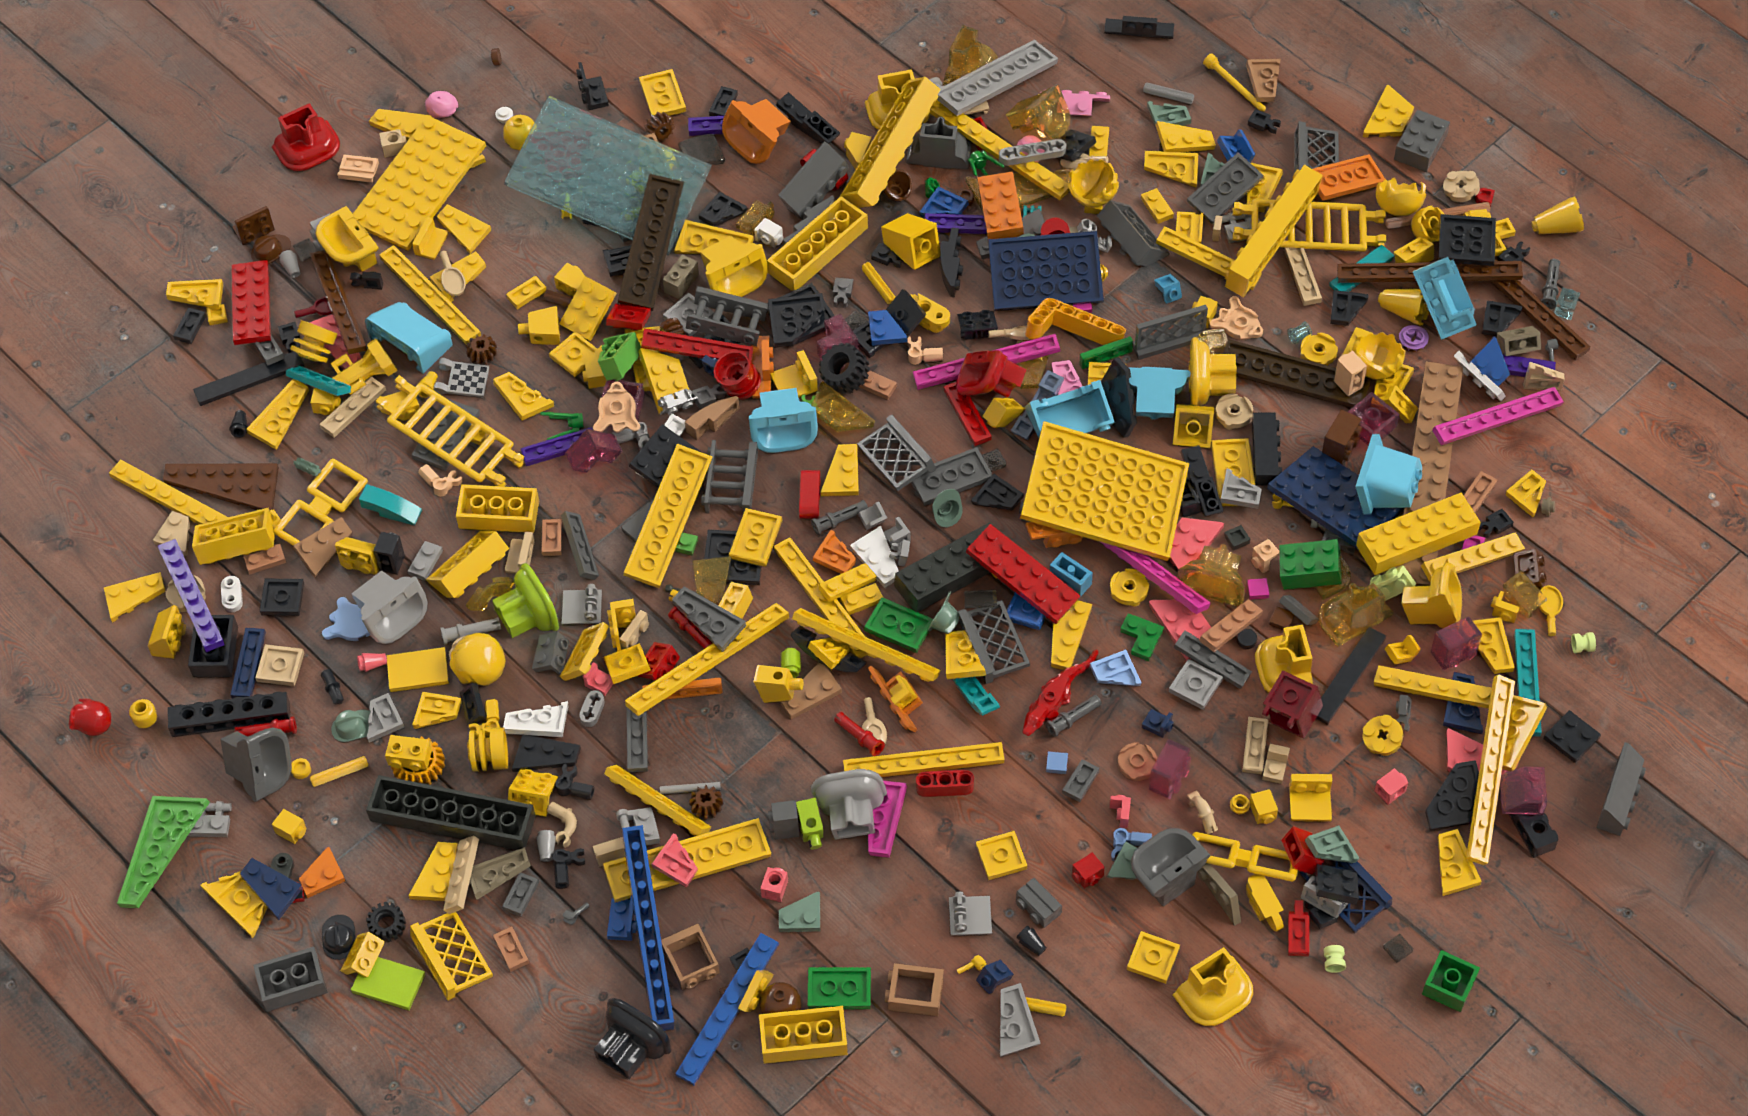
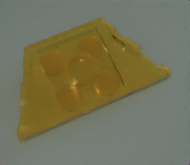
(838, 411)

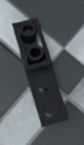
(806, 121)
(950, 262)
(1201, 481)

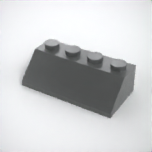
(813, 180)
(1131, 233)
(1621, 791)

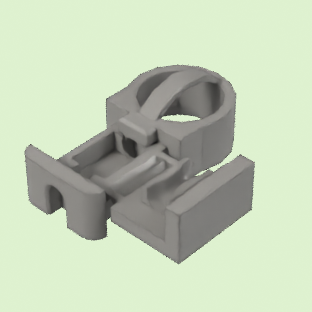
(1087, 226)

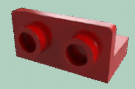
(661, 660)

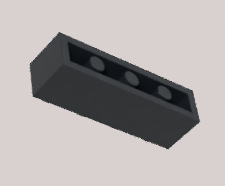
(1265, 447)

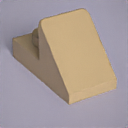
(1276, 763)

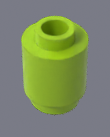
(792, 660)

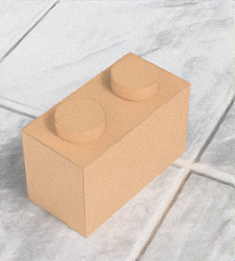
(1350, 373)

